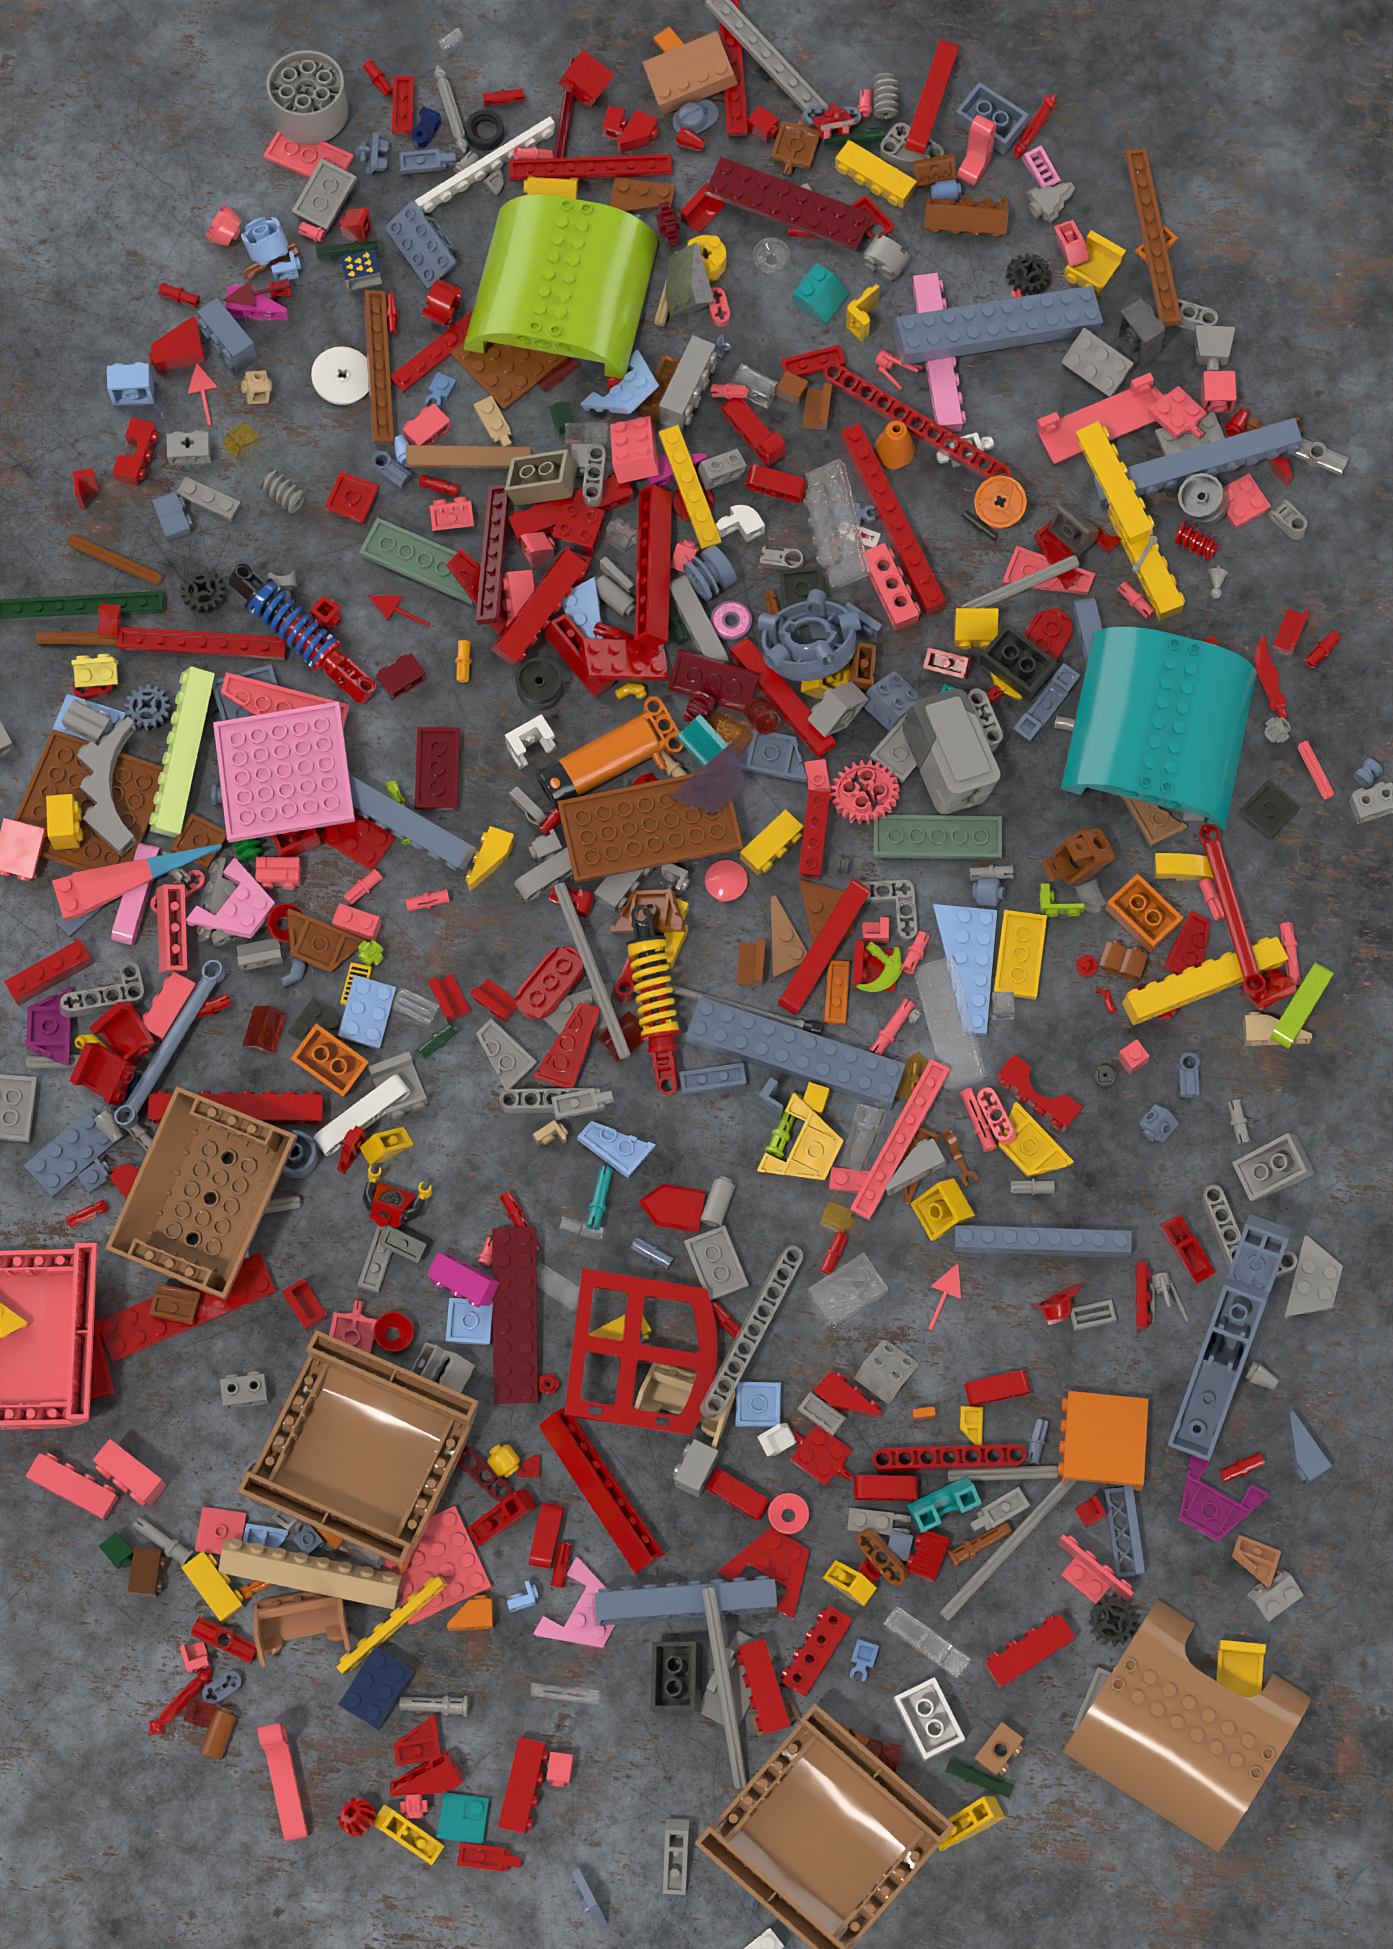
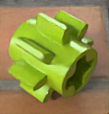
(370, 952)

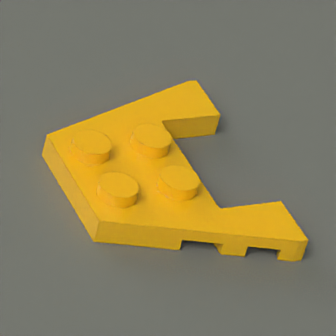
(813, 1149)

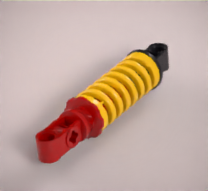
(654, 998)

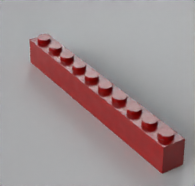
(893, 520)

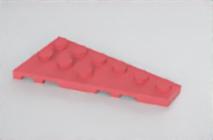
(266, 698)

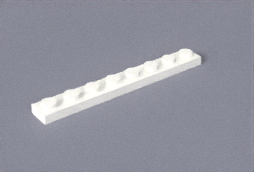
(481, 168)

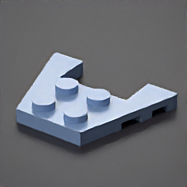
(629, 392)

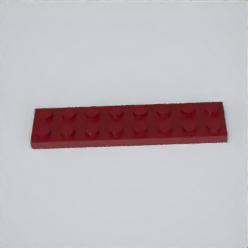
(788, 204)
(515, 1316)

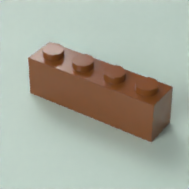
(967, 216)

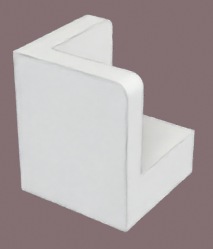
(777, 1439)

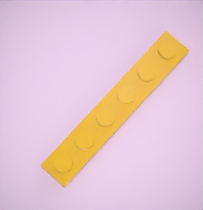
(689, 487)
(385, 1630)

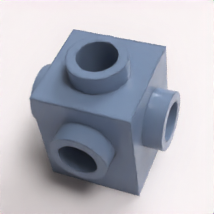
(1158, 1124)

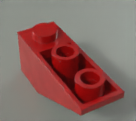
(844, 1398)

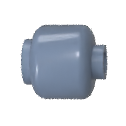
(988, 892)

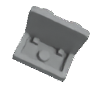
(886, 1371)

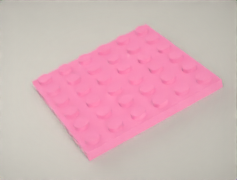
(283, 772)

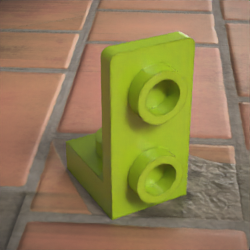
(1054, 910)

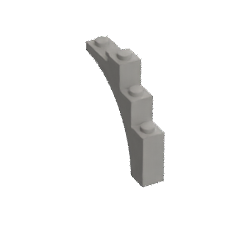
(98, 787)

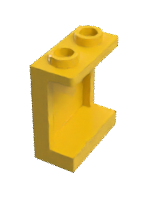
(552, 186)
(1102, 264)
(1240, 1667)

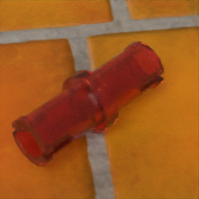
(557, 374)

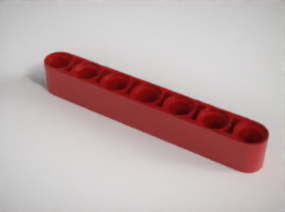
(931, 97)
(781, 697)
(824, 946)
(939, 1464)

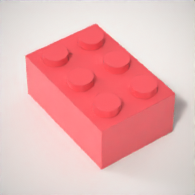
(634, 449)
(129, 1474)

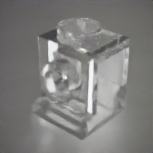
(621, 535)

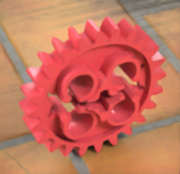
(880, 781)

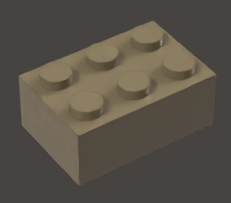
(541, 477)

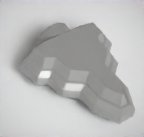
(1049, 200)

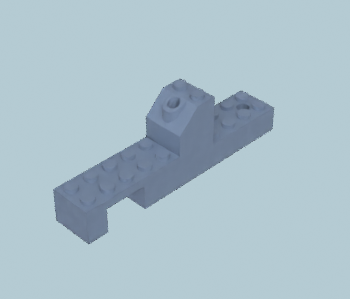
(1229, 1336)

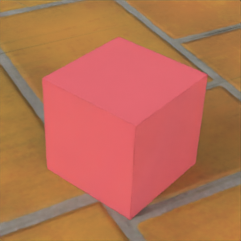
(1218, 391)

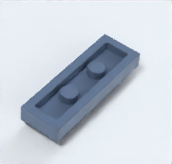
(712, 1078)

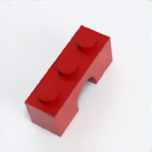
(132, 468)

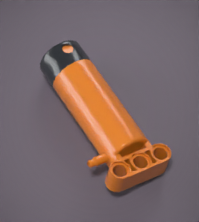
(610, 755)

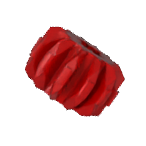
(356, 1817)

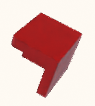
(109, 620)
(1090, 1512)

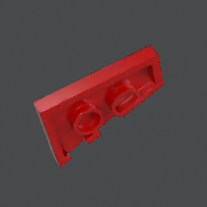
(1189, 945)

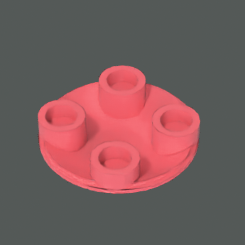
(726, 880)

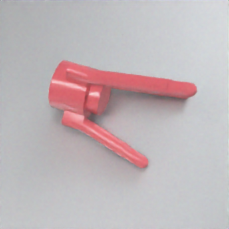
(888, 360)

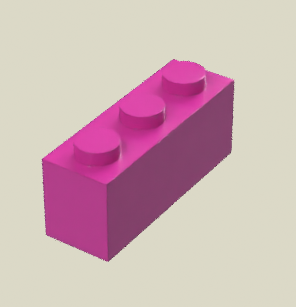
(462, 1279)

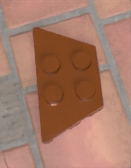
(818, 906)
(664, 909)
(319, 942)

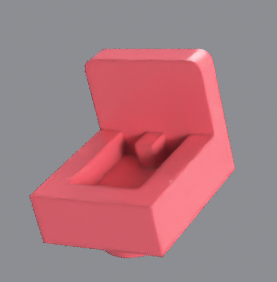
(683, 553)

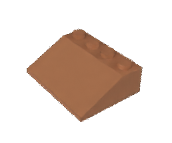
(690, 72)

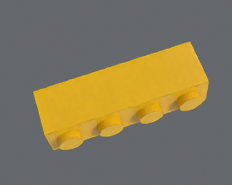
(875, 174)

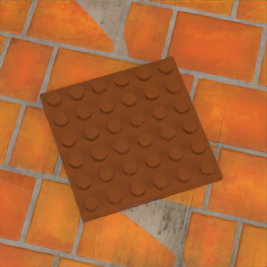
(62, 773)

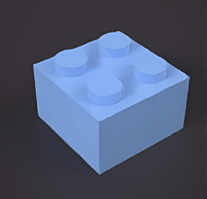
(130, 384)

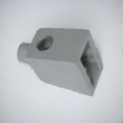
(1213, 345)

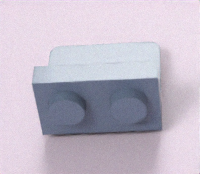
(890, 699)

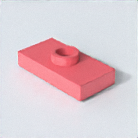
(817, 776)

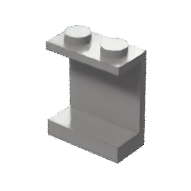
(405, 1069)

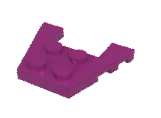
(1211, 1510)

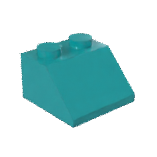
(820, 294)

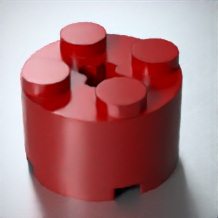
(442, 303)

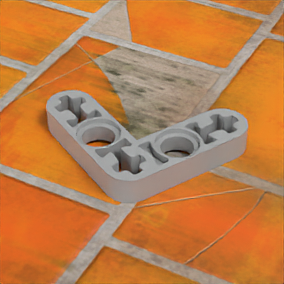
(900, 900)

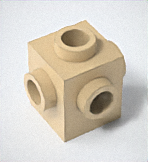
(256, 387)

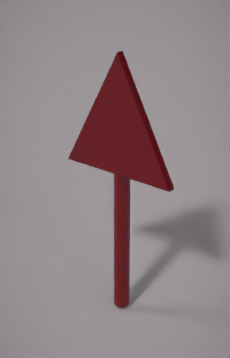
(245, 294)

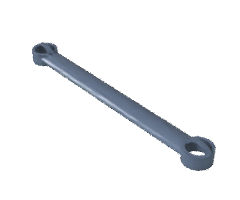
(169, 1044)

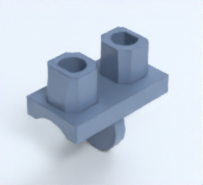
(371, 151)

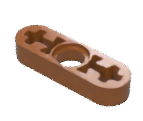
(891, 1557)

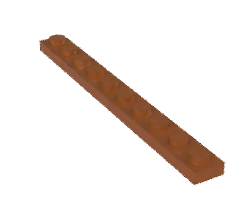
(1153, 237)

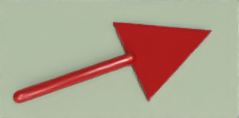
(387, 604)

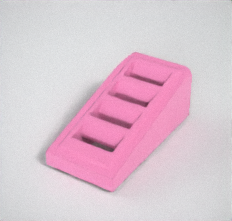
(1043, 158)

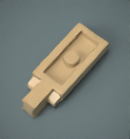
(493, 421)

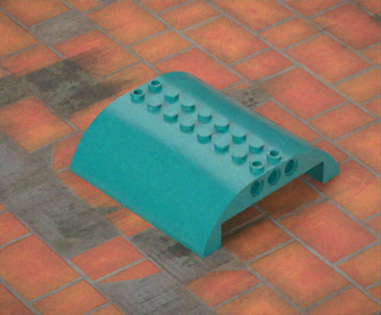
(1161, 721)

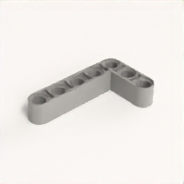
(1230, 1226)

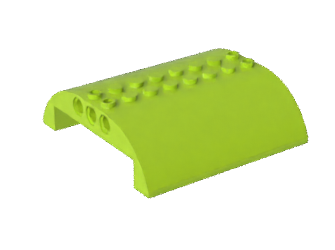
(564, 280)

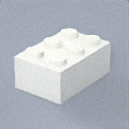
(929, 1719)

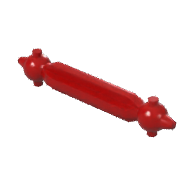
(1035, 125)
(179, 1701)

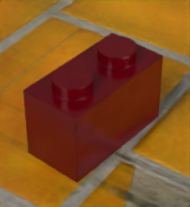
(401, 676)

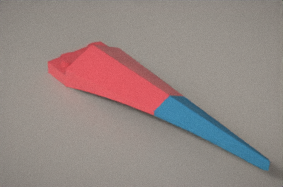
(96, 887)

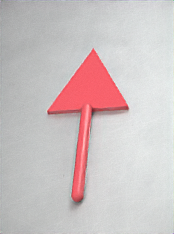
(200, 383)
(948, 1284)

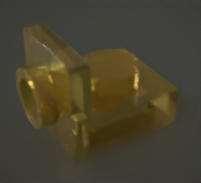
(239, 438)

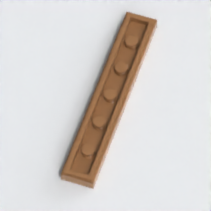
(462, 456)

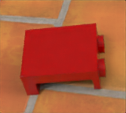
(124, 1032)
(103, 1073)

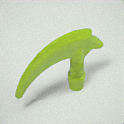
(891, 970)

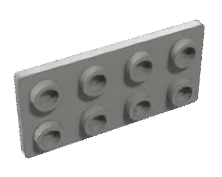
(711, 1701)

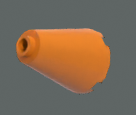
(894, 446)

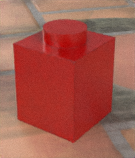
(763, 124)

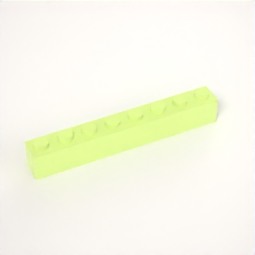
(182, 752)

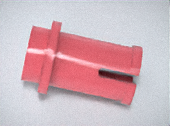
(865, 103)
(312, 232)
(485, 1257)

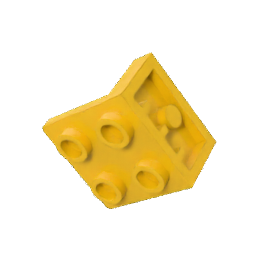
(857, 319)

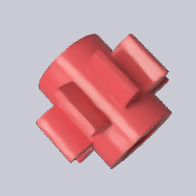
(414, 1807)

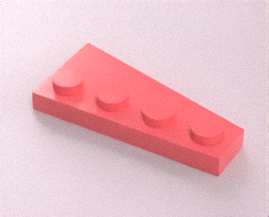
(1028, 562)

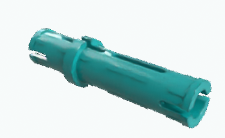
(597, 1206)

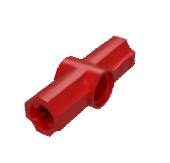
(212, 1633)

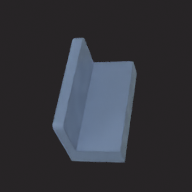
(767, 1101)

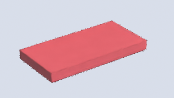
(305, 157)

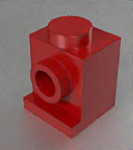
(614, 122)

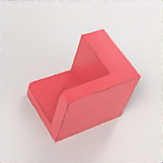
(876, 931)
(195, 1657)

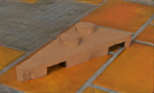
(1153, 822)
(786, 945)

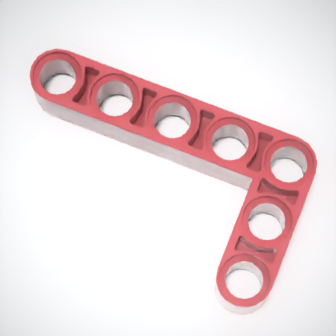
(275, 1743)

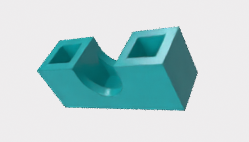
(956, 1496)

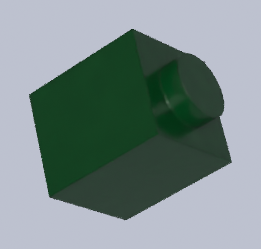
(117, 1551)

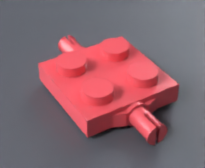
(1177, 412)
(354, 1328)

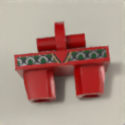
(832, 119)

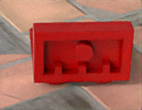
(580, 525)
(868, 967)

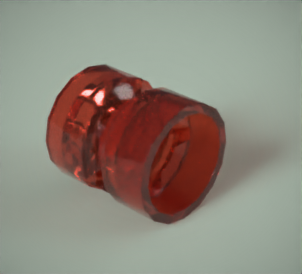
(761, 715)
(891, 1750)

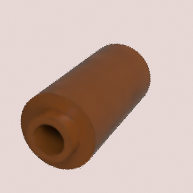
(218, 1734)

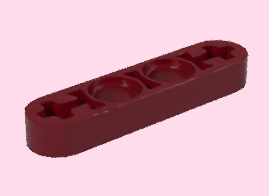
(479, 1467)

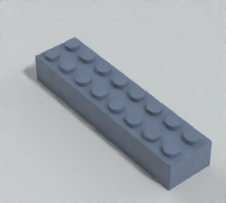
(682, 1602)

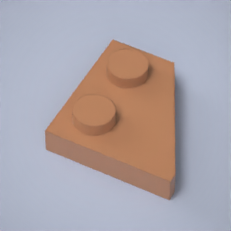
(1257, 1558)

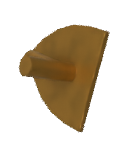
(913, 1071)

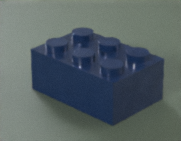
(376, 1688)

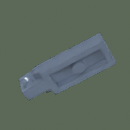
(425, 161)

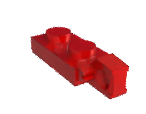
(486, 1857)

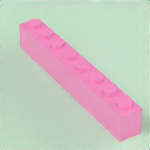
(940, 372)

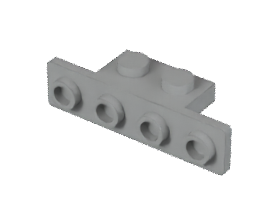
(217, 893)

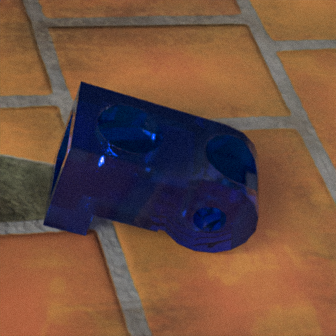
(426, 129)

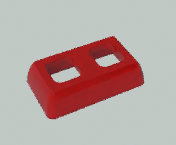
(877, 216)

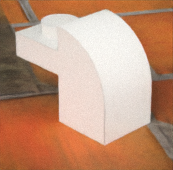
(744, 519)

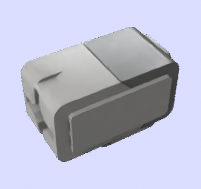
(953, 747)

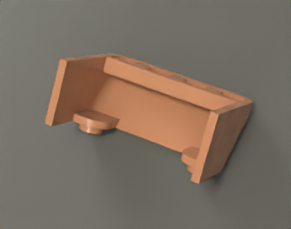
(297, 1617)

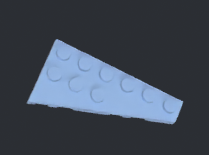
(970, 938)

